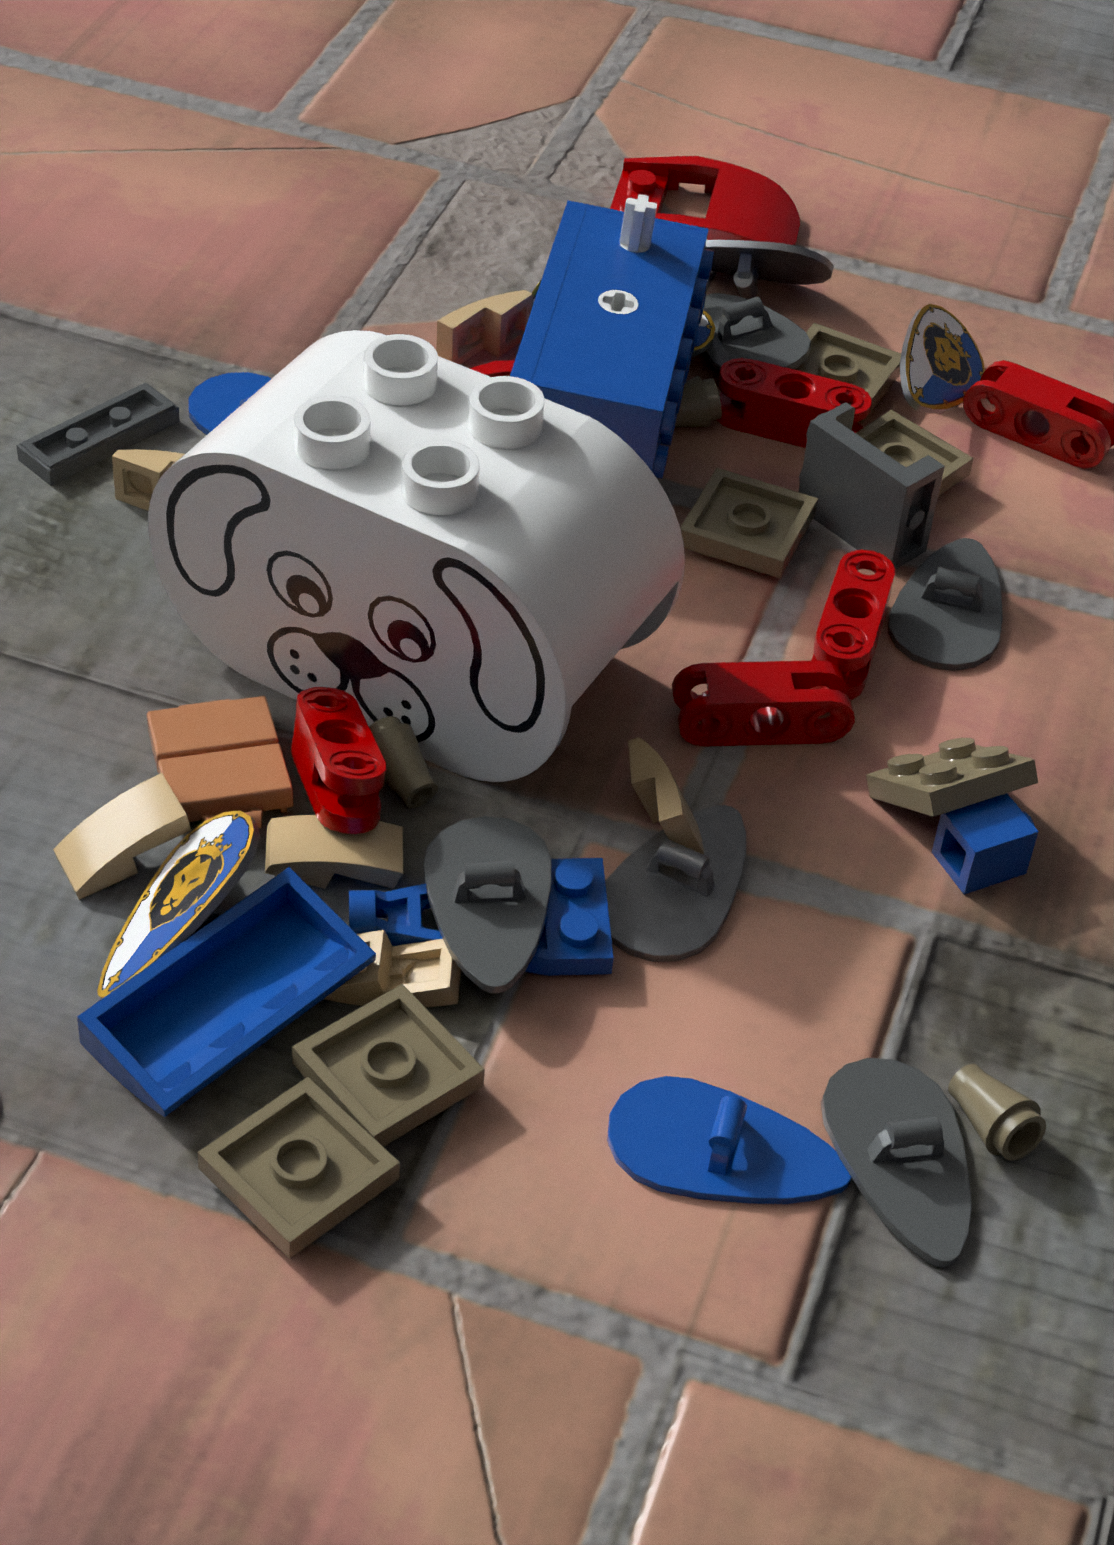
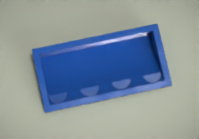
(222, 992)

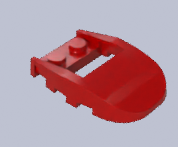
(741, 203)

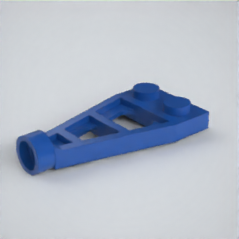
(574, 932)

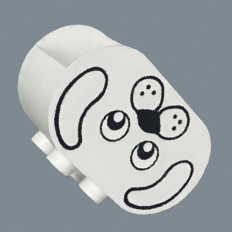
(418, 547)

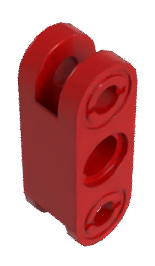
(782, 400)
(1042, 414)
(855, 616)
(763, 703)
(338, 760)

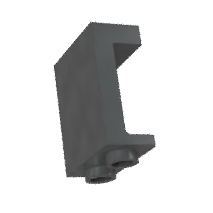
(867, 493)

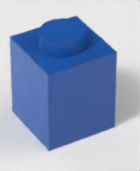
(985, 843)

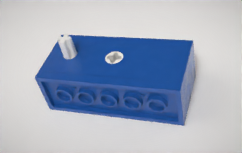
(619, 320)

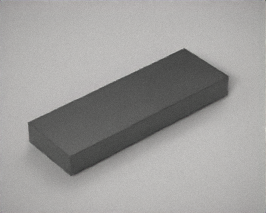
(97, 433)

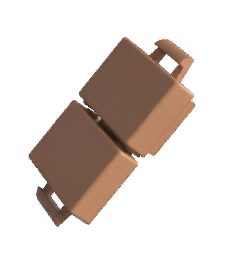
(221, 757)

